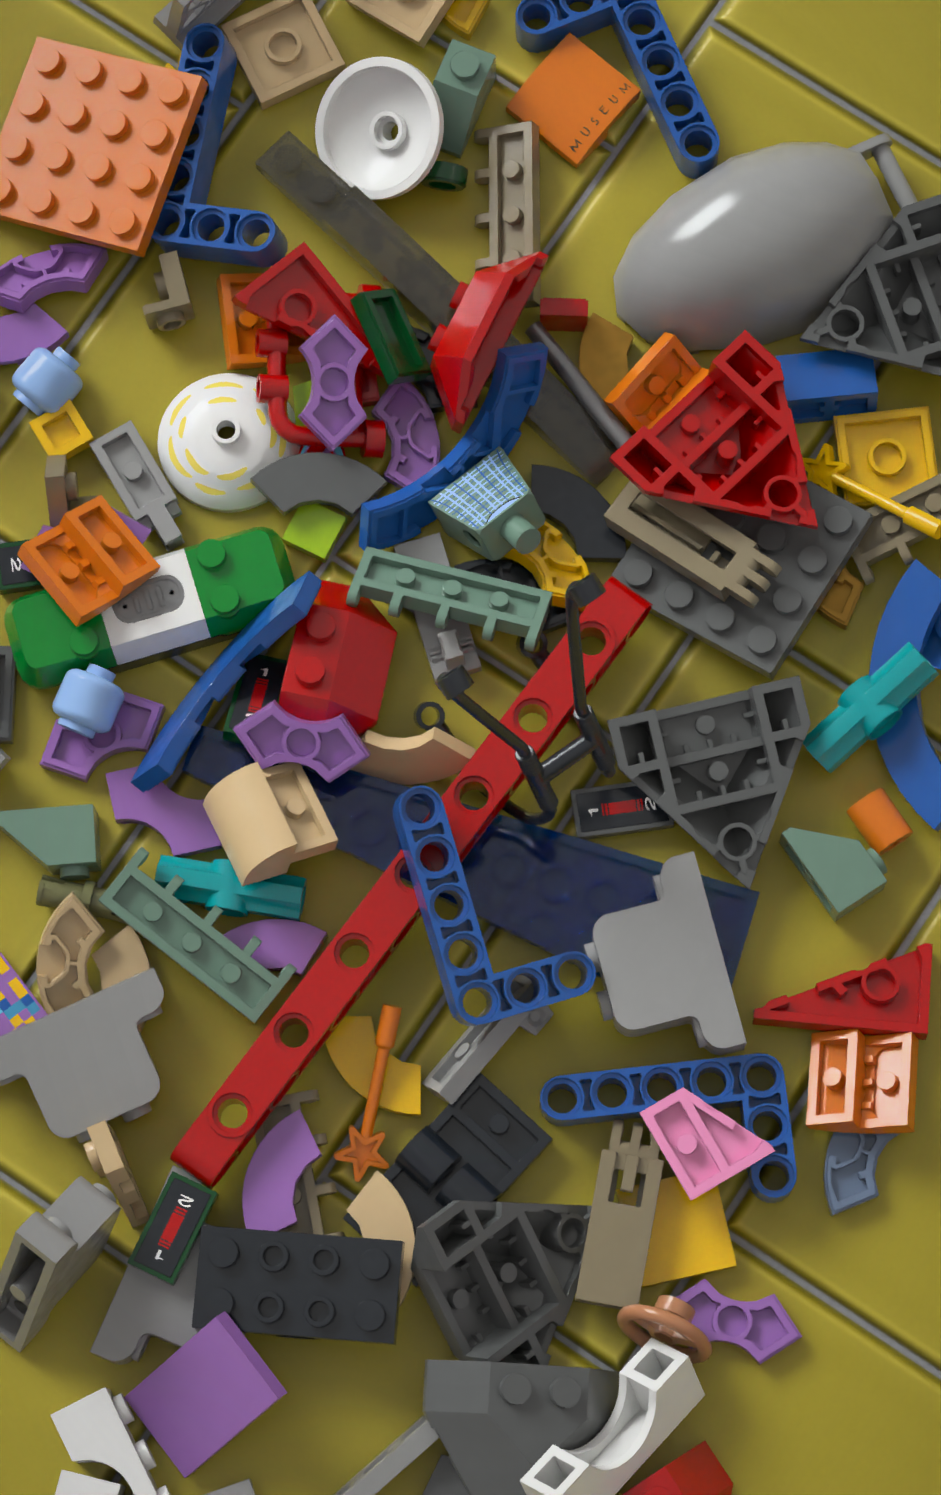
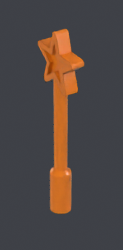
(364, 1144)

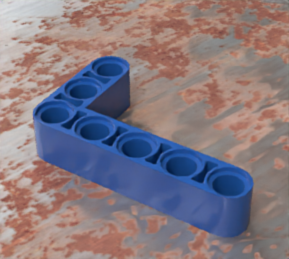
(641, 53)
(198, 164)
(465, 926)
(685, 1074)

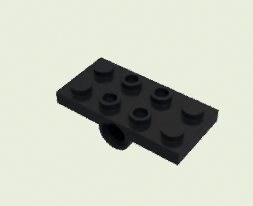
(465, 1153)
(300, 1284)

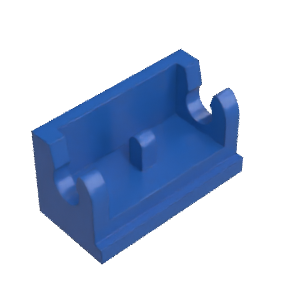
(828, 385)

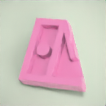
(701, 1141)

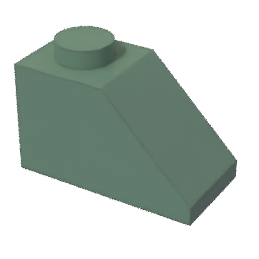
(463, 89)
(58, 838)
(835, 868)

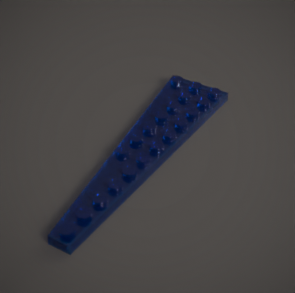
(517, 874)

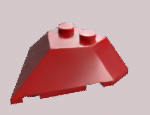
(727, 443)

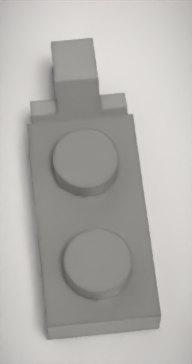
(139, 482)

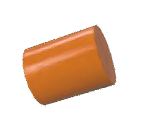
(879, 821)

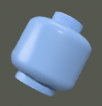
(47, 380)
(88, 701)

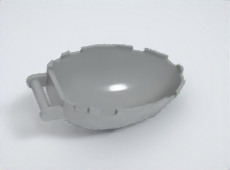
(757, 243)

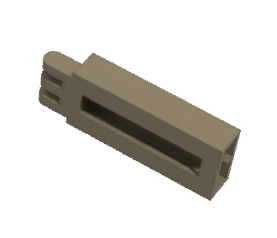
(681, 533)
(619, 1232)

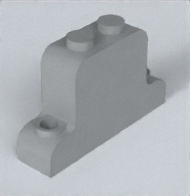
(667, 964)
(89, 1057)
(51, 1256)
(149, 1309)

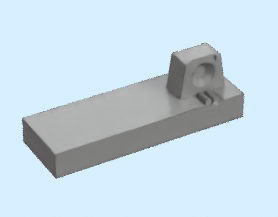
(443, 647)
(481, 1043)
(391, 1460)

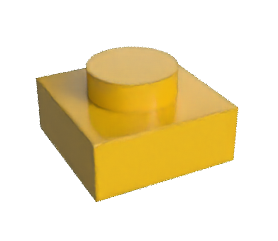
(62, 431)

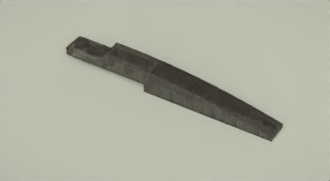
(422, 288)

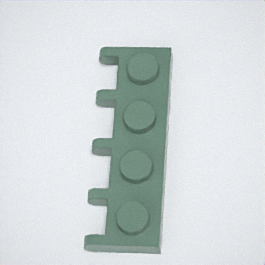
(451, 595)
(193, 940)

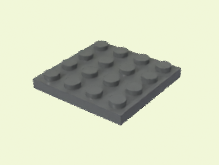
(768, 632)

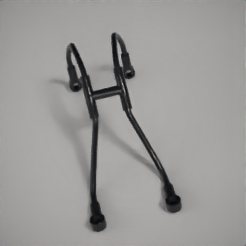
(590, 741)

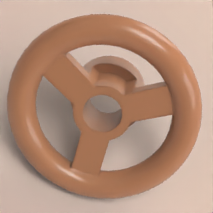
(667, 1322)

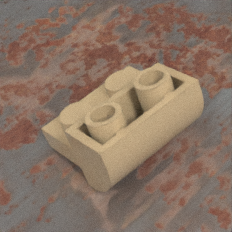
(268, 820)

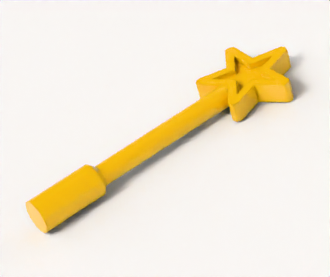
(829, 474)

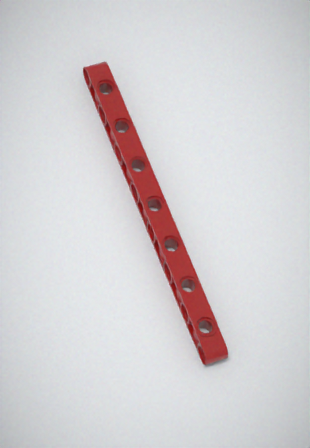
(390, 906)

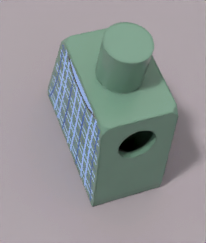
(490, 509)

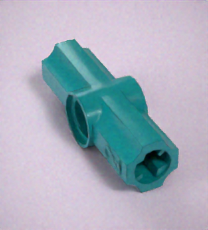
(869, 707)
(218, 885)

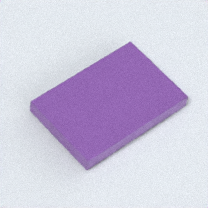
(205, 1394)

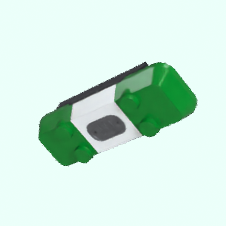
(189, 604)

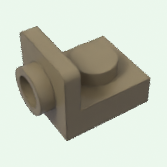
(175, 301)
(61, 488)

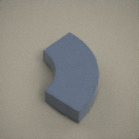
(851, 1169)

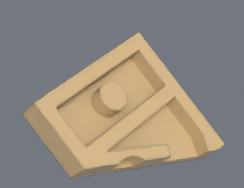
(110, 1161)

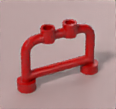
(274, 390)

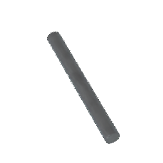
(579, 386)

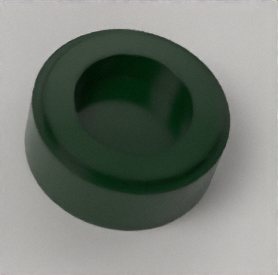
(446, 177)

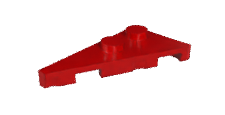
(301, 297)
(875, 1000)

